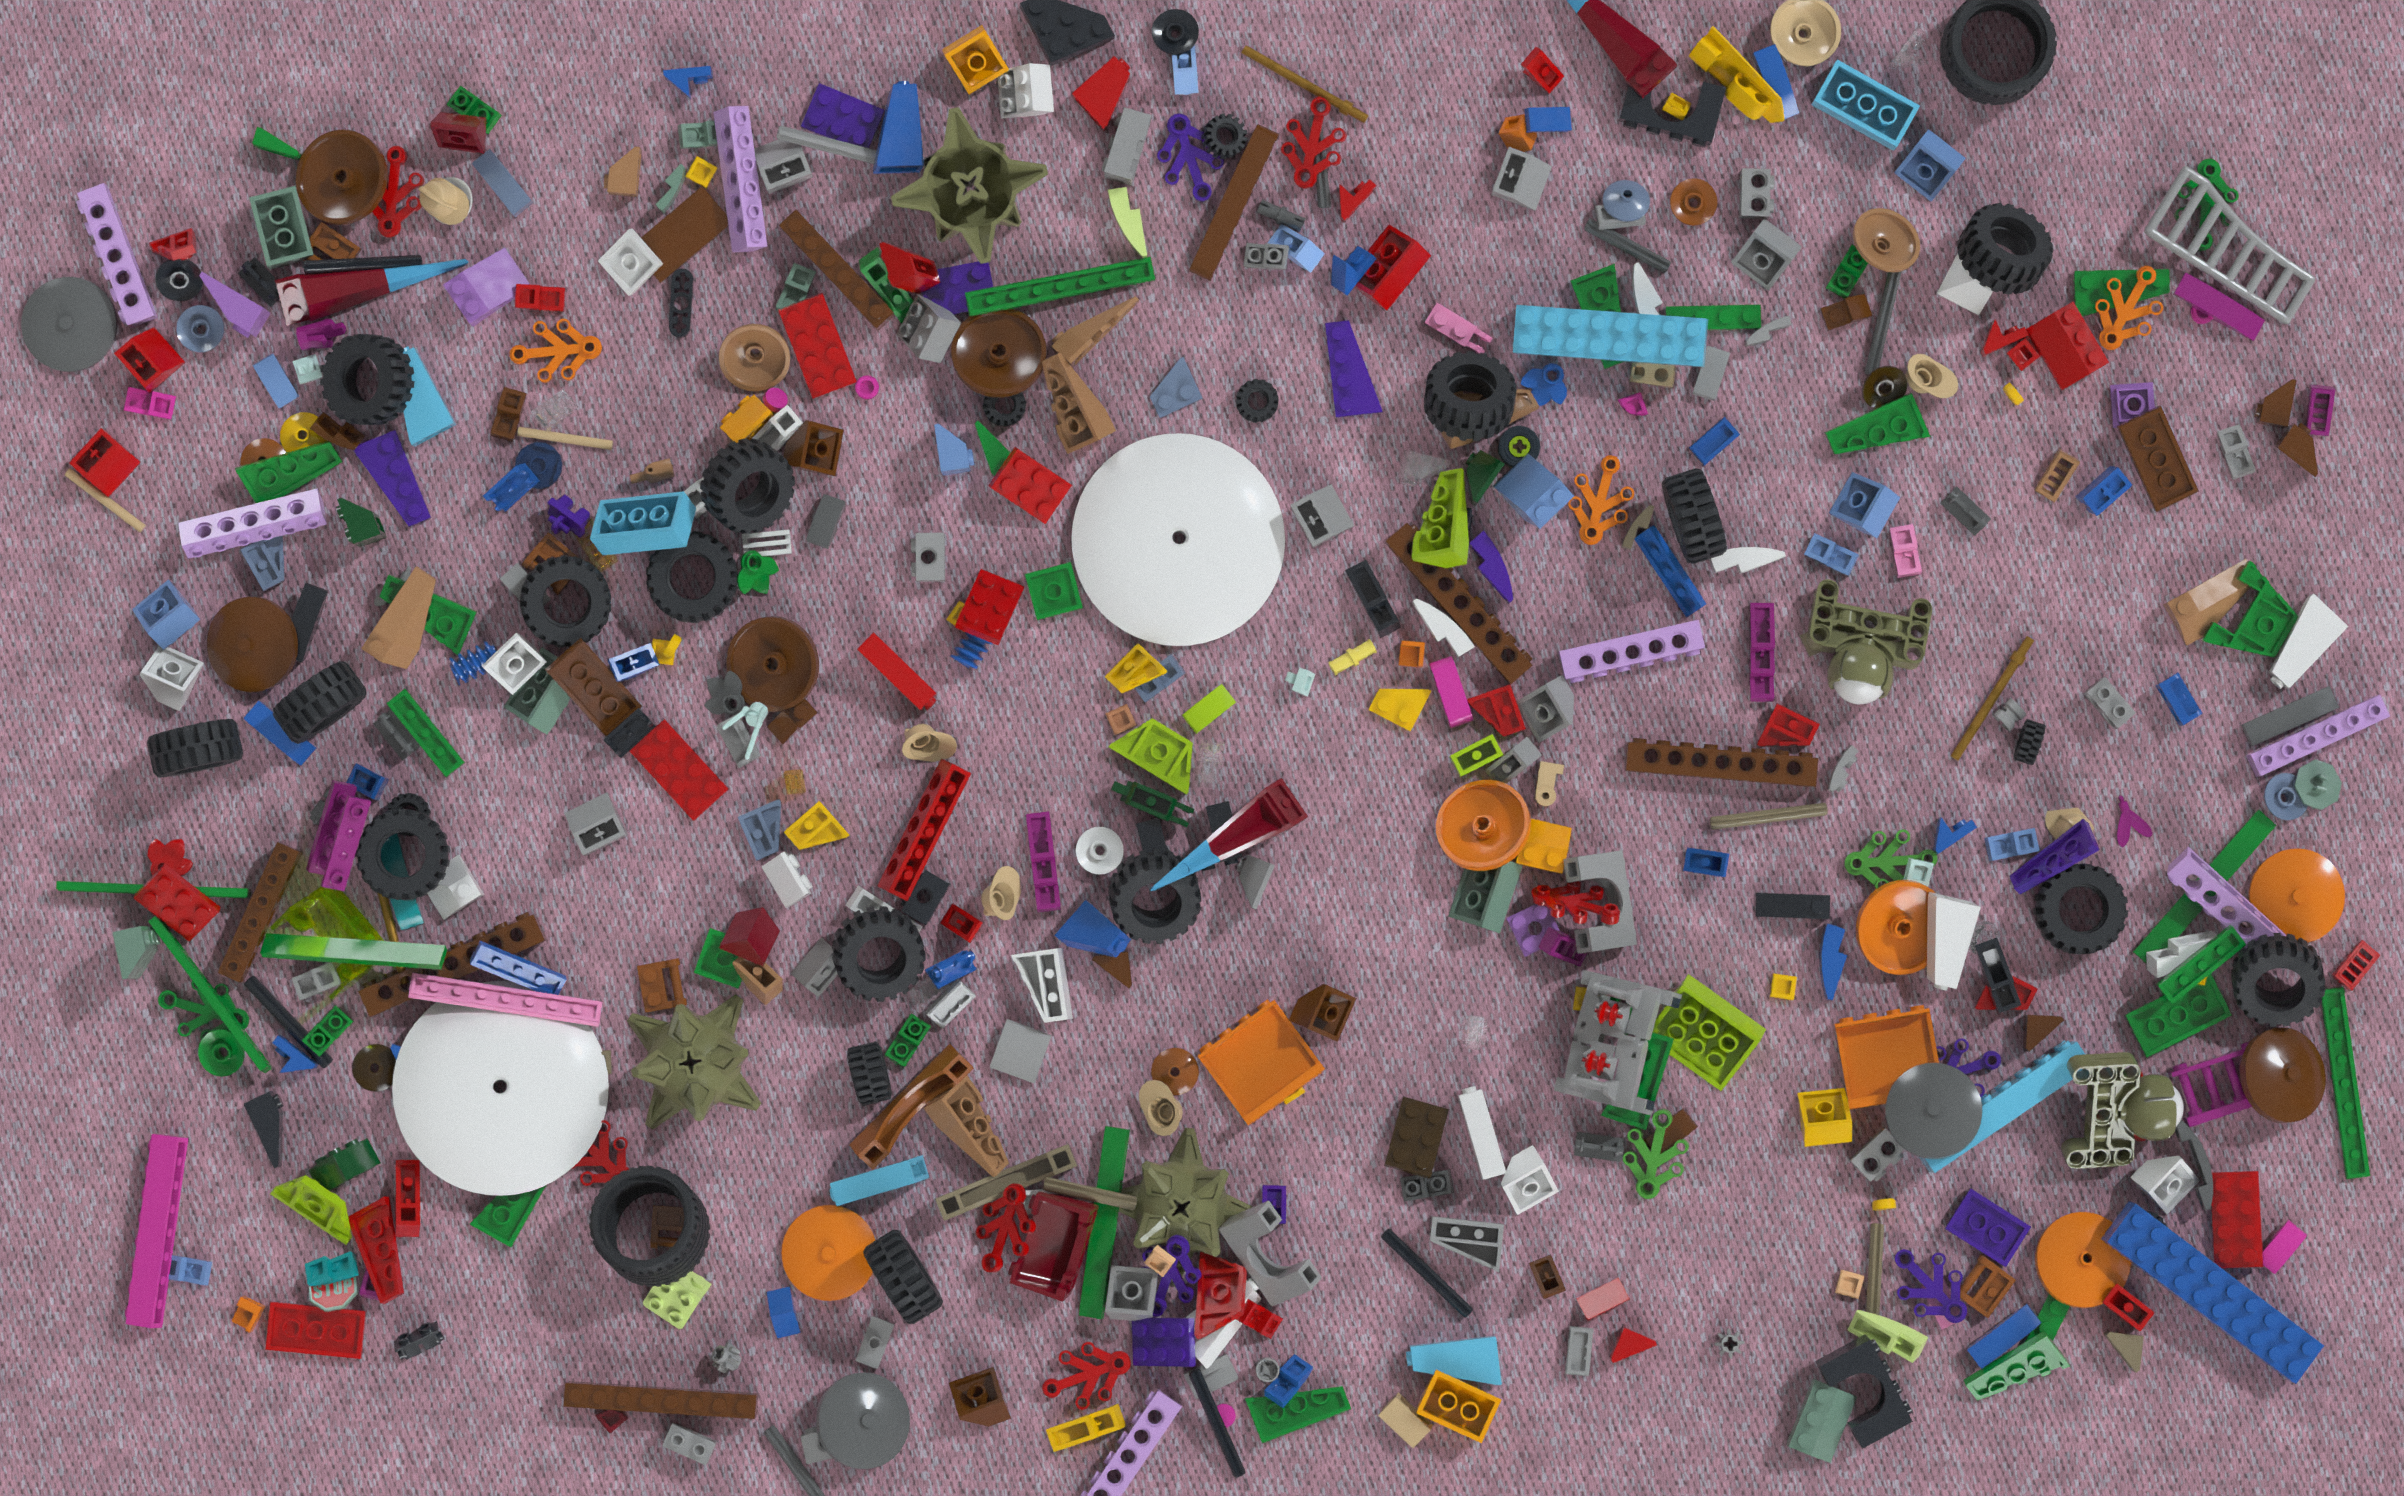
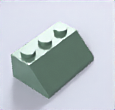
(281, 227)
(539, 698)
(1485, 896)
(135, 950)
(1821, 1420)

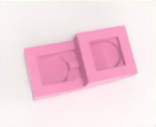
(1905, 551)

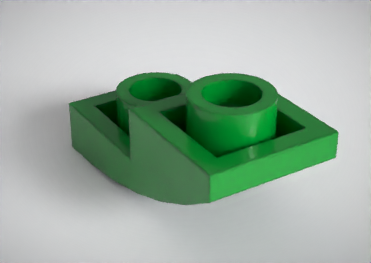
(469, 104)
(1847, 273)
(327, 1031)
(907, 1040)

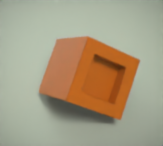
(1514, 133)
(1411, 654)
(247, 1313)

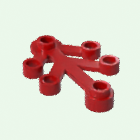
(1313, 146)
(393, 196)
(1547, 896)
(600, 1157)
(1006, 1226)
(1090, 1373)

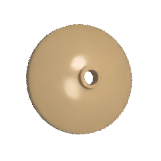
(1818, 22)

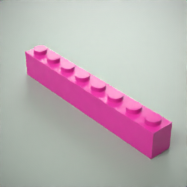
(156, 1231)

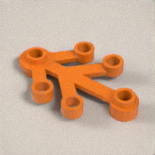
(2125, 311)
(559, 350)
(1599, 503)

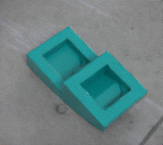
(333, 1270)

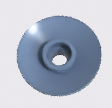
(1626, 208)
(188, 328)
(2292, 807)

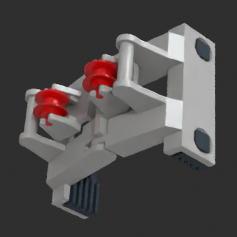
(1604, 1017)

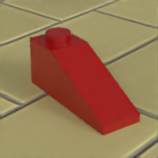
(407, 1198)

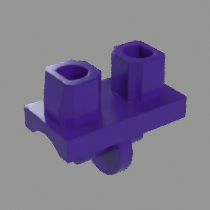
(564, 519)

